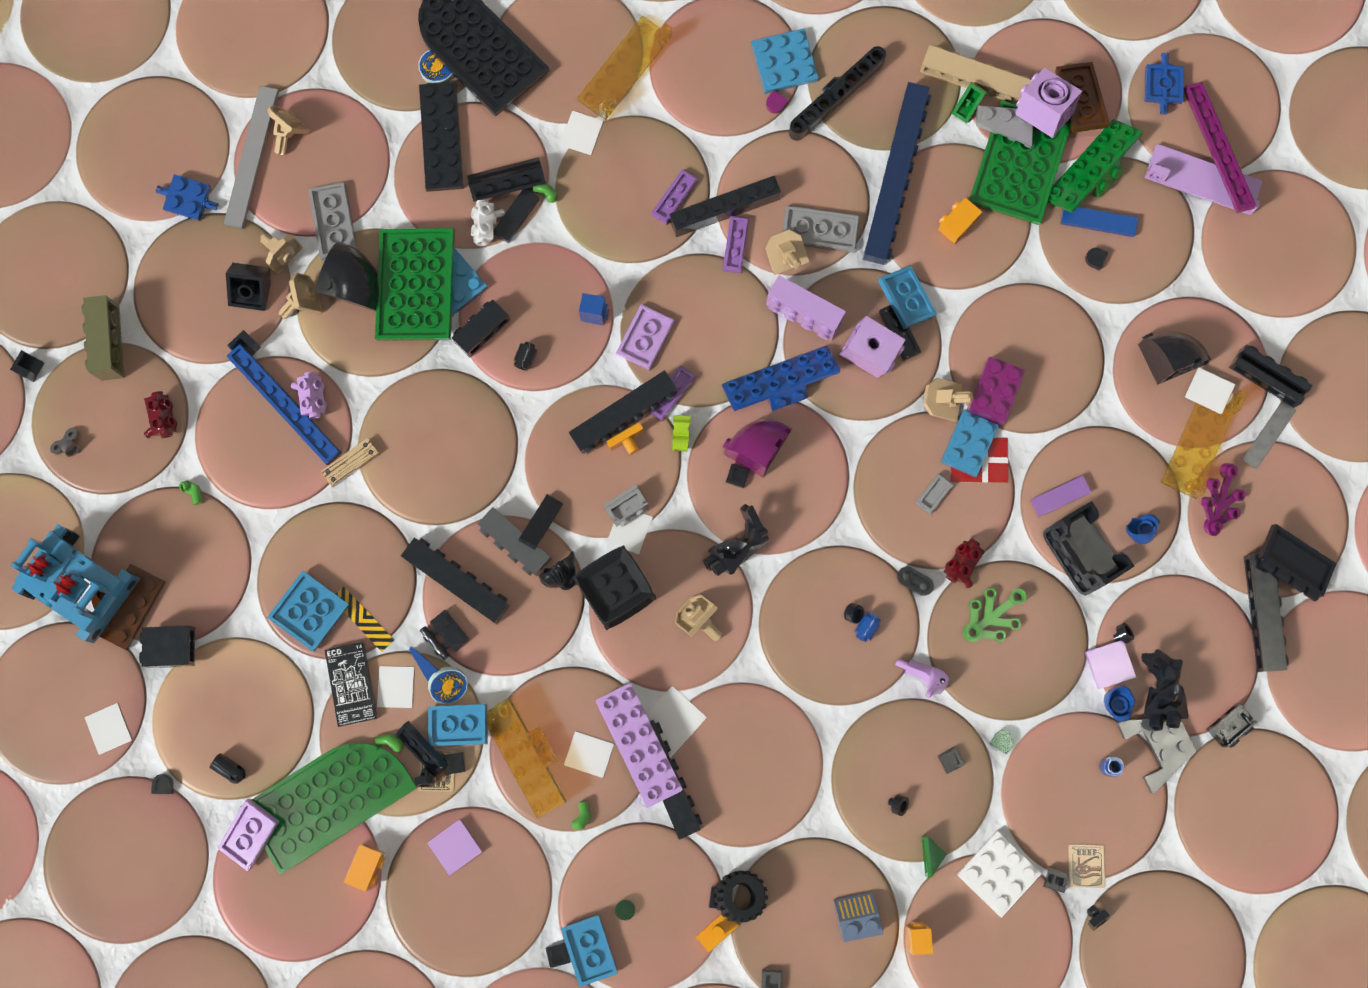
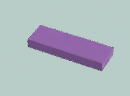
(674, 196)
(735, 244)
(682, 380)
(1060, 496)

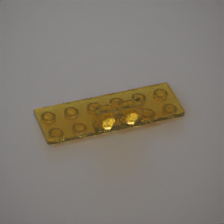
(527, 757)

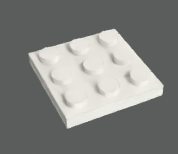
(998, 874)

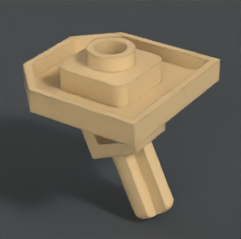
(285, 127)
(280, 251)
(786, 251)
(301, 296)
(944, 398)
(696, 615)

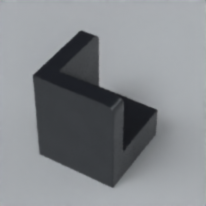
(247, 341)
(27, 366)

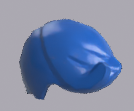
(1143, 529)
(1119, 703)

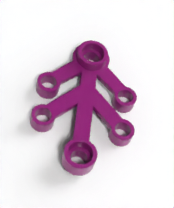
(1214, 520)

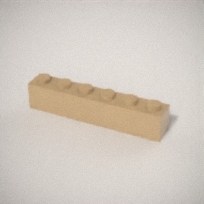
(964, 70)

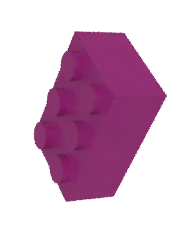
(996, 390)

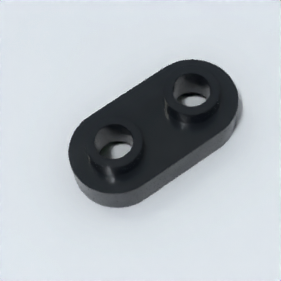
(915, 580)

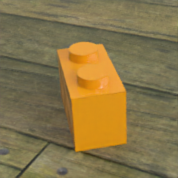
(959, 220)
(365, 867)
(919, 938)

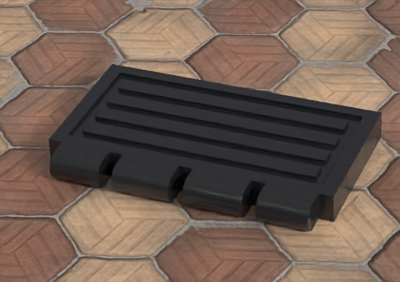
(1296, 563)

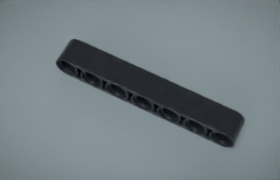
(821, 113)

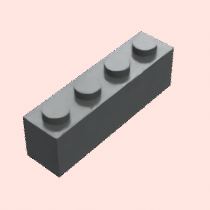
(507, 537)

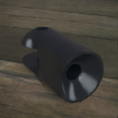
(228, 769)

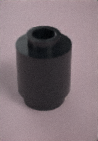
(525, 356)

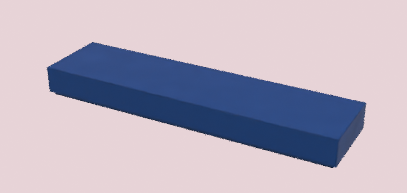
(1100, 221)

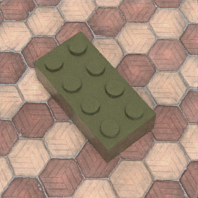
(103, 338)

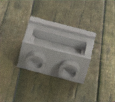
(626, 506)

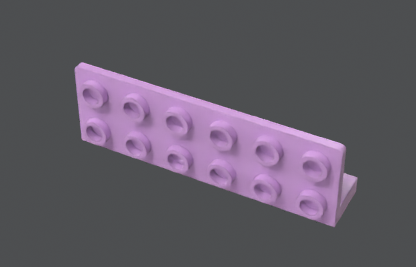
(1194, 176)
(639, 745)

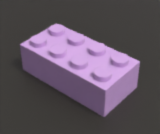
(805, 308)

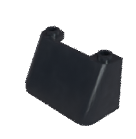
(1084, 551)

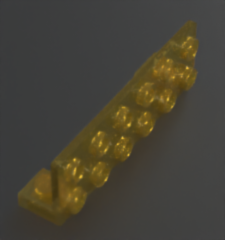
(624, 67)
(1199, 446)

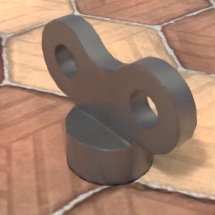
(66, 444)

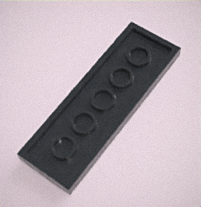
(441, 136)

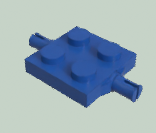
(1164, 83)
(187, 197)

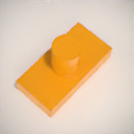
(626, 438)
(716, 932)

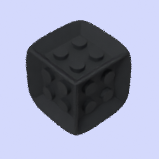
(615, 587)

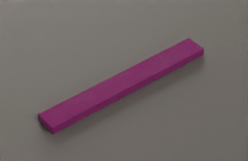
(1219, 147)

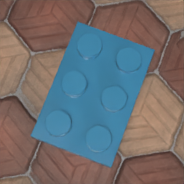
(907, 297)
(969, 443)
(457, 725)
(589, 950)

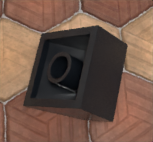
(248, 286)

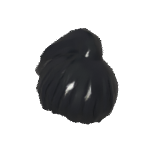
(560, 574)

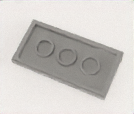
(331, 217)
(823, 228)

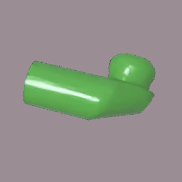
(548, 191)
(192, 489)
(391, 740)
(583, 818)

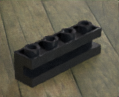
(506, 179)
(1270, 376)

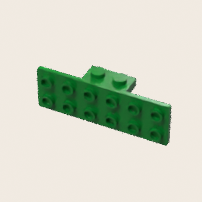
(1095, 168)

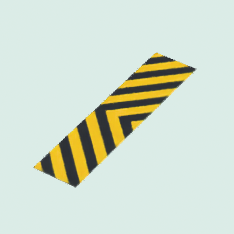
(365, 621)

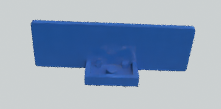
(782, 382)

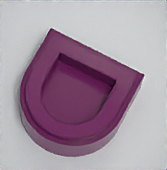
(775, 102)

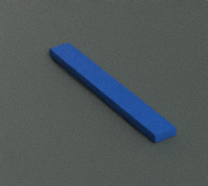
(283, 404)

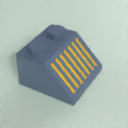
(858, 917)

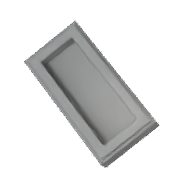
(934, 494)

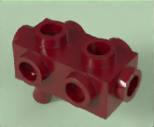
(160, 415)
(963, 562)

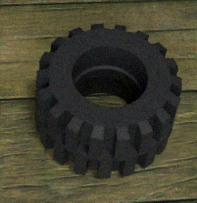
(756, 890)

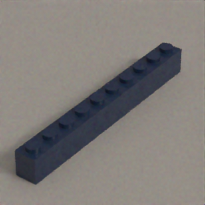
(896, 174)

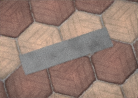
(1269, 435)

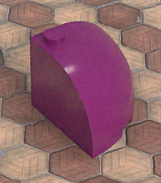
(757, 444)

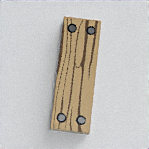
(349, 462)

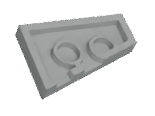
(1004, 122)

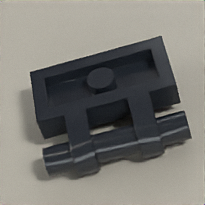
(449, 630)

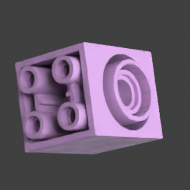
(1047, 102)
(883, 350)

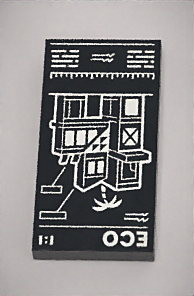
(350, 684)

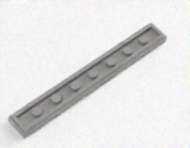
(250, 158)

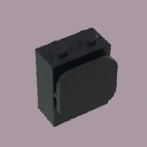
(167, 646)

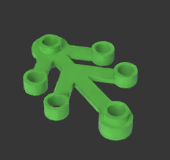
(991, 616)

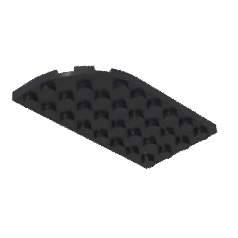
(480, 50)

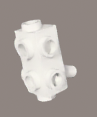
(484, 218)

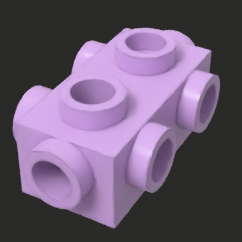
(310, 395)

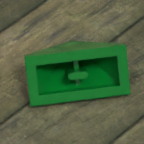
(969, 102)
(932, 856)

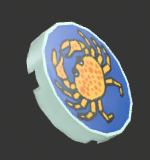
(432, 69)
(447, 685)

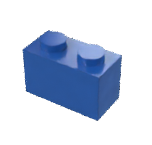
(593, 309)

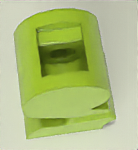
(681, 433)

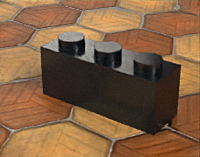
(480, 328)

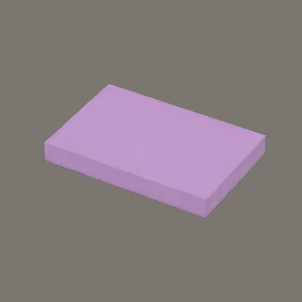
(645, 337)
(248, 834)

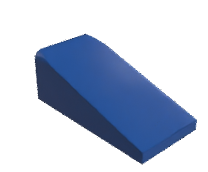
(424, 664)

